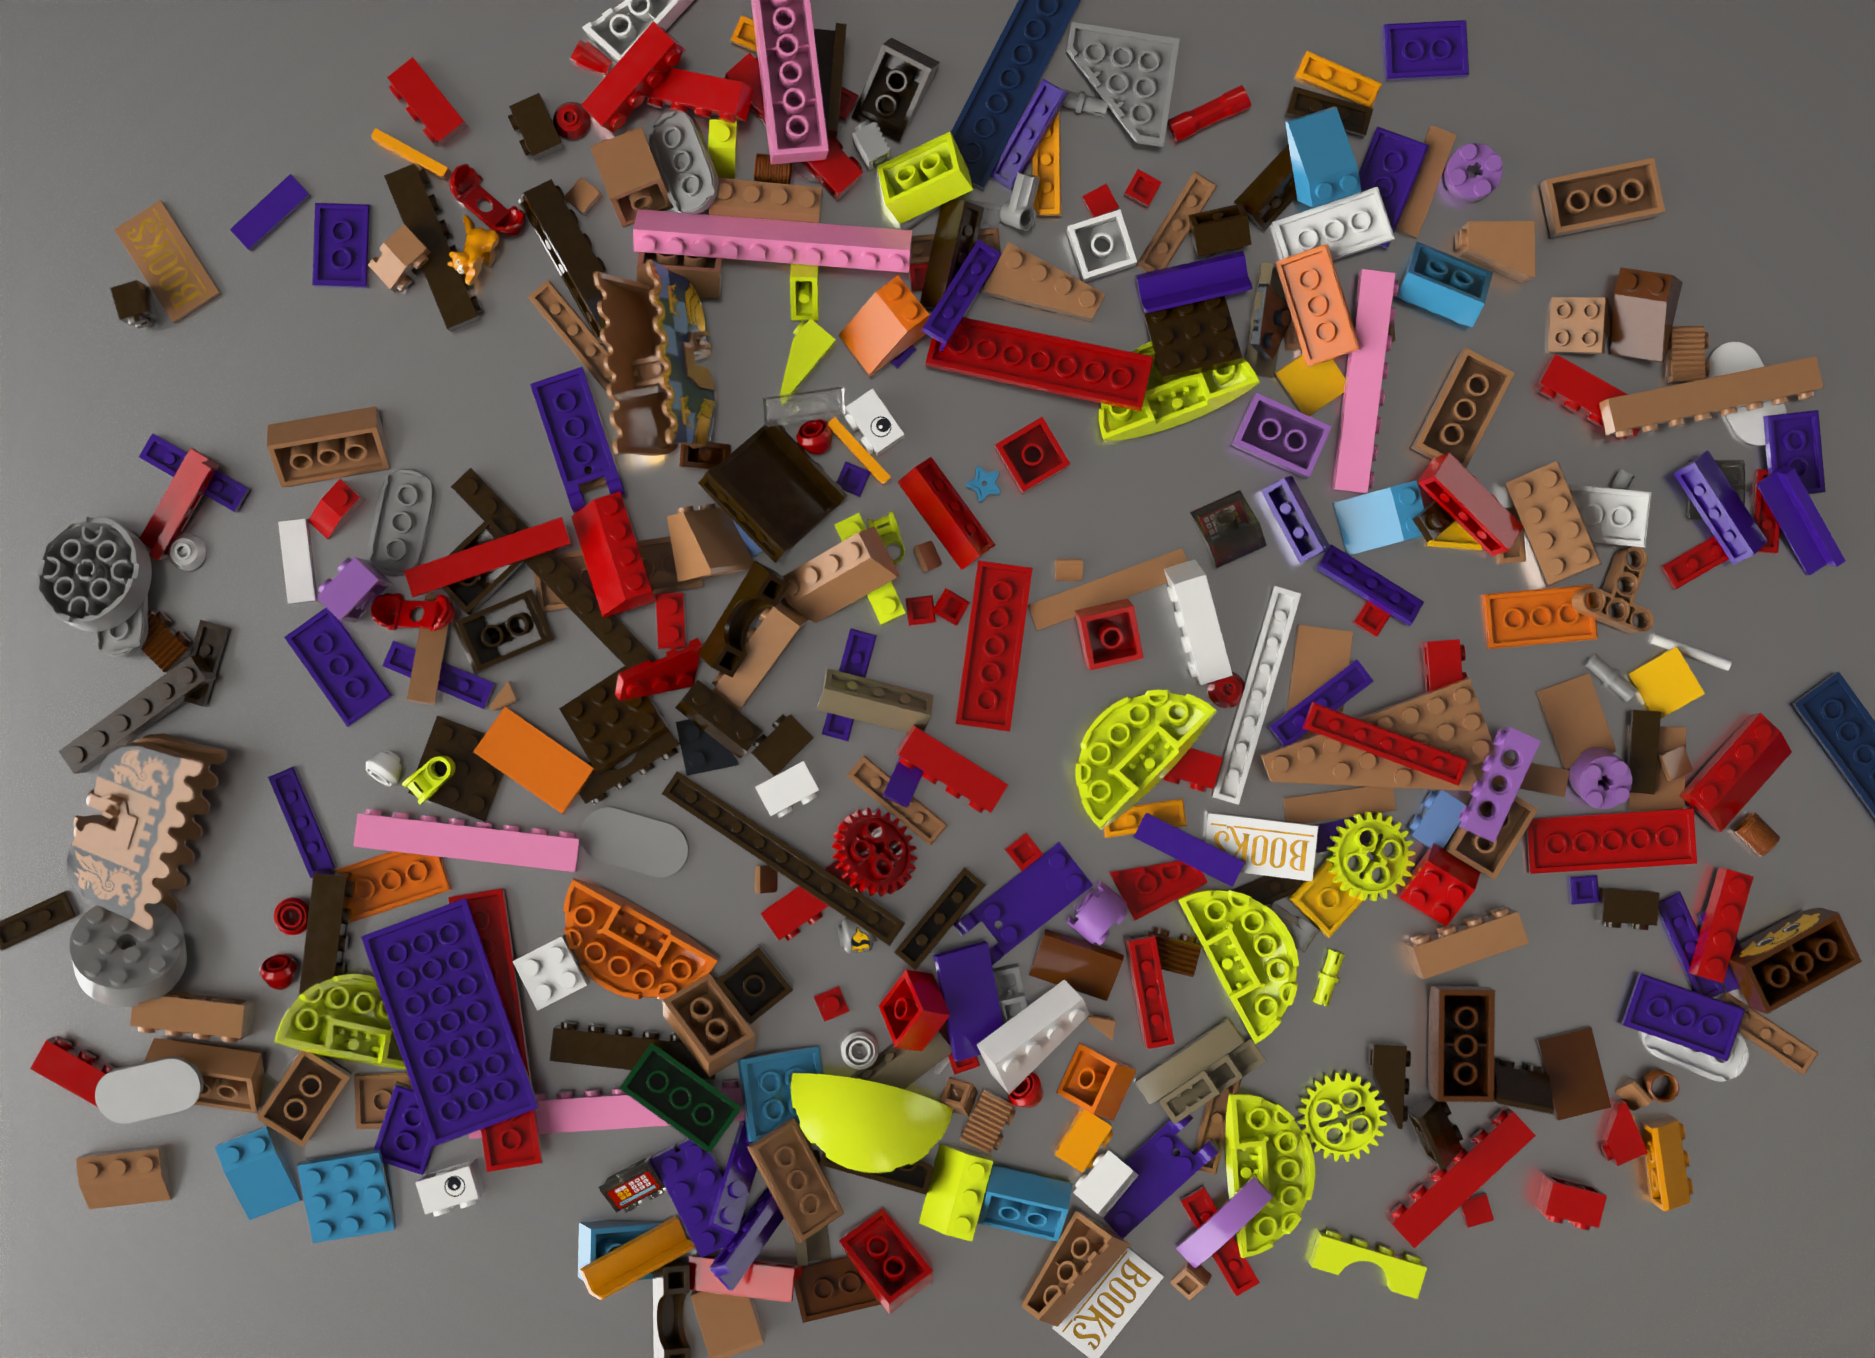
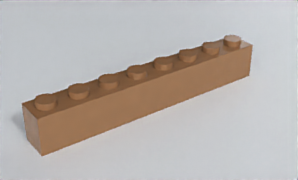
(1711, 395)

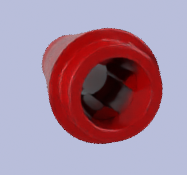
(590, 58)

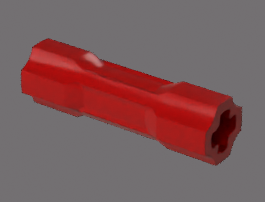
(1225, 106)

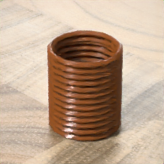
(771, 173)
(1757, 834)
(1672, 1091)

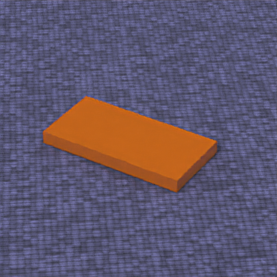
(1317, 305)
(1535, 617)
(534, 760)
(394, 882)

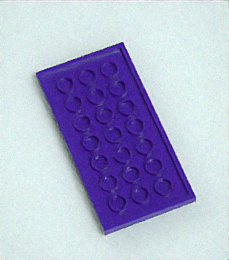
(450, 1022)

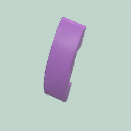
(1225, 1222)

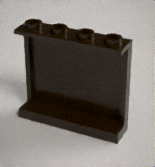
(773, 490)

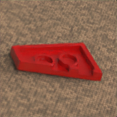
(664, 675)
(1156, 885)

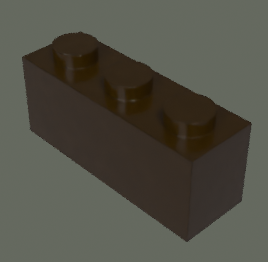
(719, 719)

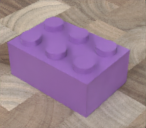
(1281, 435)
(352, 589)

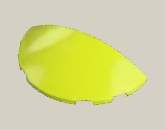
(1175, 400)
(1135, 748)
(1248, 953)
(342, 1021)
(867, 1122)
(1269, 1145)

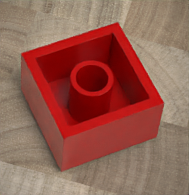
(1032, 455)
(1109, 634)
(1440, 885)
(914, 1010)
(1570, 1201)

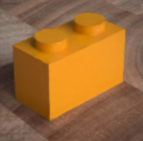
(1083, 1140)

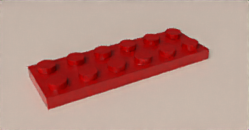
(994, 645)
(1611, 841)

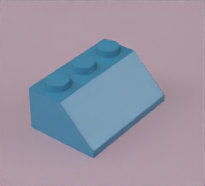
(1444, 284)
(1025, 1203)

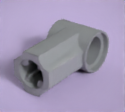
(1019, 209)
(1300, 930)

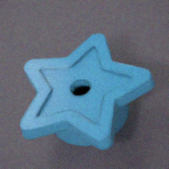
(983, 491)

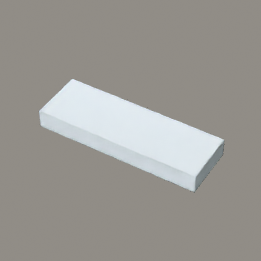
(297, 561)

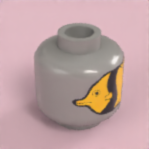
(854, 938)

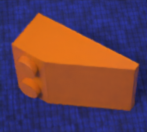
(885, 326)

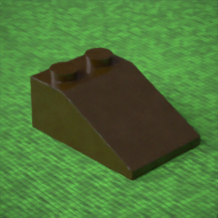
(895, 88)
(476, 590)
(503, 631)
(1522, 1087)
(1435, 1131)

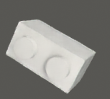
(788, 788)
(1105, 1183)

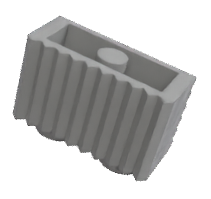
(871, 144)

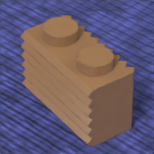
(1687, 354)
(987, 1121)

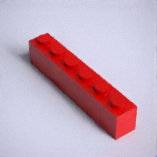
(835, 173)
(1461, 1178)

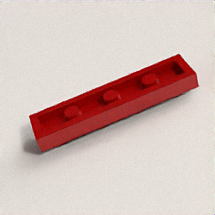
(1234, 1267)

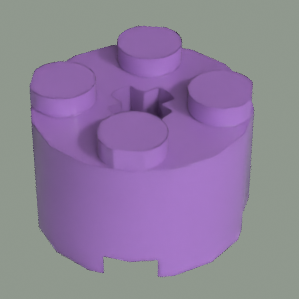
(1486, 164)
(1601, 778)
(1098, 913)

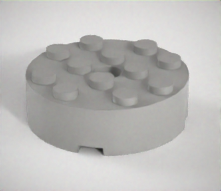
(93, 574)
(125, 962)

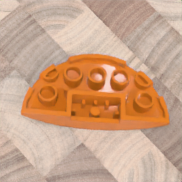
(630, 946)

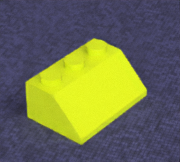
(924, 178)
(956, 1191)

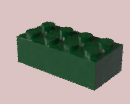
(680, 1097)

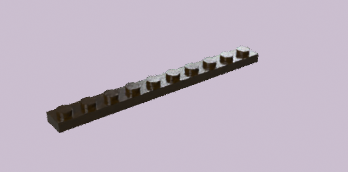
(555, 574)
(783, 858)

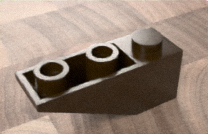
(1388, 1071)

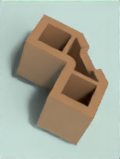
(398, 257)

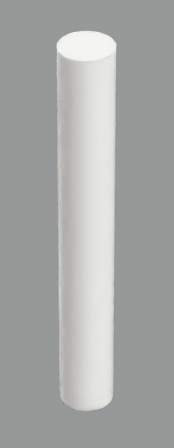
(1691, 652)

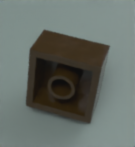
(754, 984)

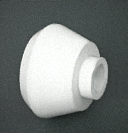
(192, 546)
(385, 768)
(850, 1050)

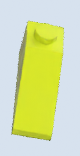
(806, 352)

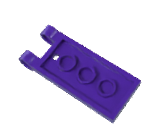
(575, 433)
(1028, 900)
(1158, 1176)

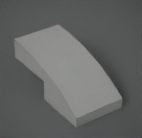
(1009, 991)

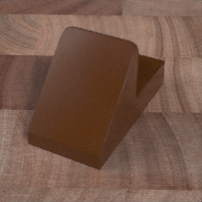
(703, 457)

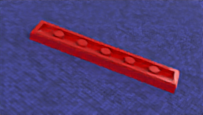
(487, 557)
(1385, 743)

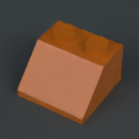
(1096, 1082)

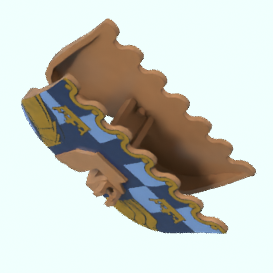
(652, 343)

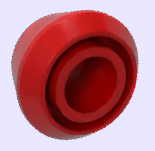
(571, 127)
(815, 436)
(1217, 688)
(282, 916)
(278, 971)
(1028, 1092)

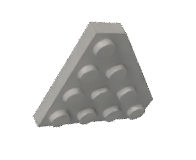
(1130, 74)

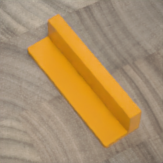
(636, 1259)

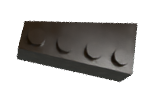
(910, 1177)

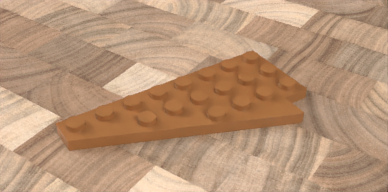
(1440, 718)

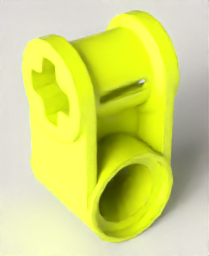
(889, 534)
(426, 781)

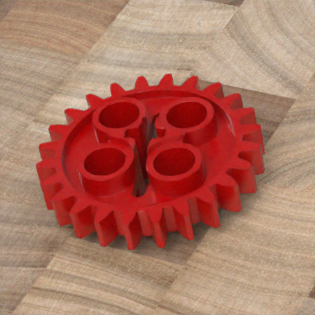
(874, 852)

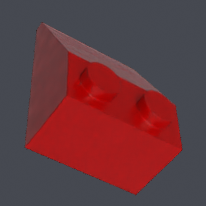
(887, 1261)

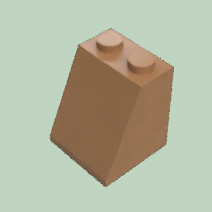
(630, 175)
(1500, 247)
(706, 543)
(728, 1323)

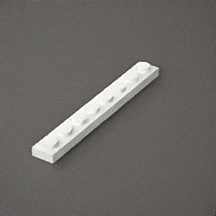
(1256, 695)

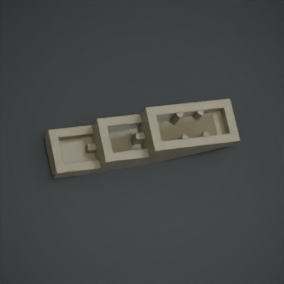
(1190, 1061)
(1212, 1081)

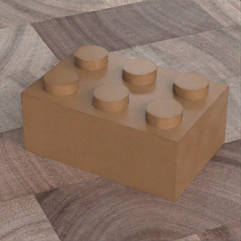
(1487, 855)
(709, 1025)
(303, 1096)

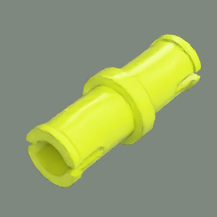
(1329, 977)

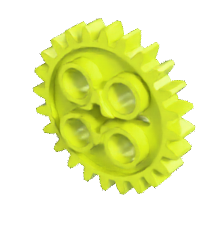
(1391, 867)
(1332, 1092)

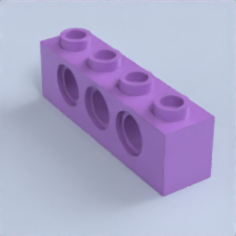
(1512, 774)

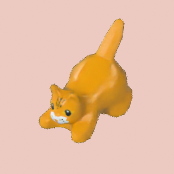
(477, 251)

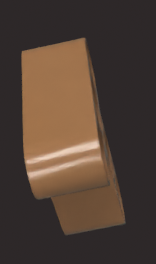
(1614, 596)

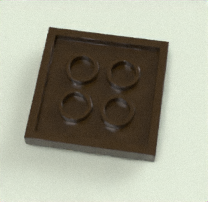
(1193, 338)
(610, 727)
(475, 780)

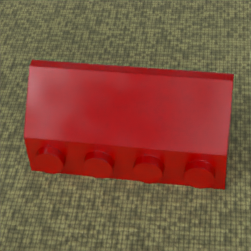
(612, 555)
(1737, 771)

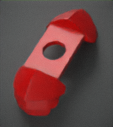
(466, 189)
(396, 613)

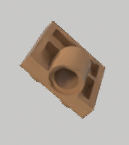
(1579, 325)

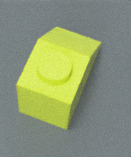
(723, 147)
(804, 292)

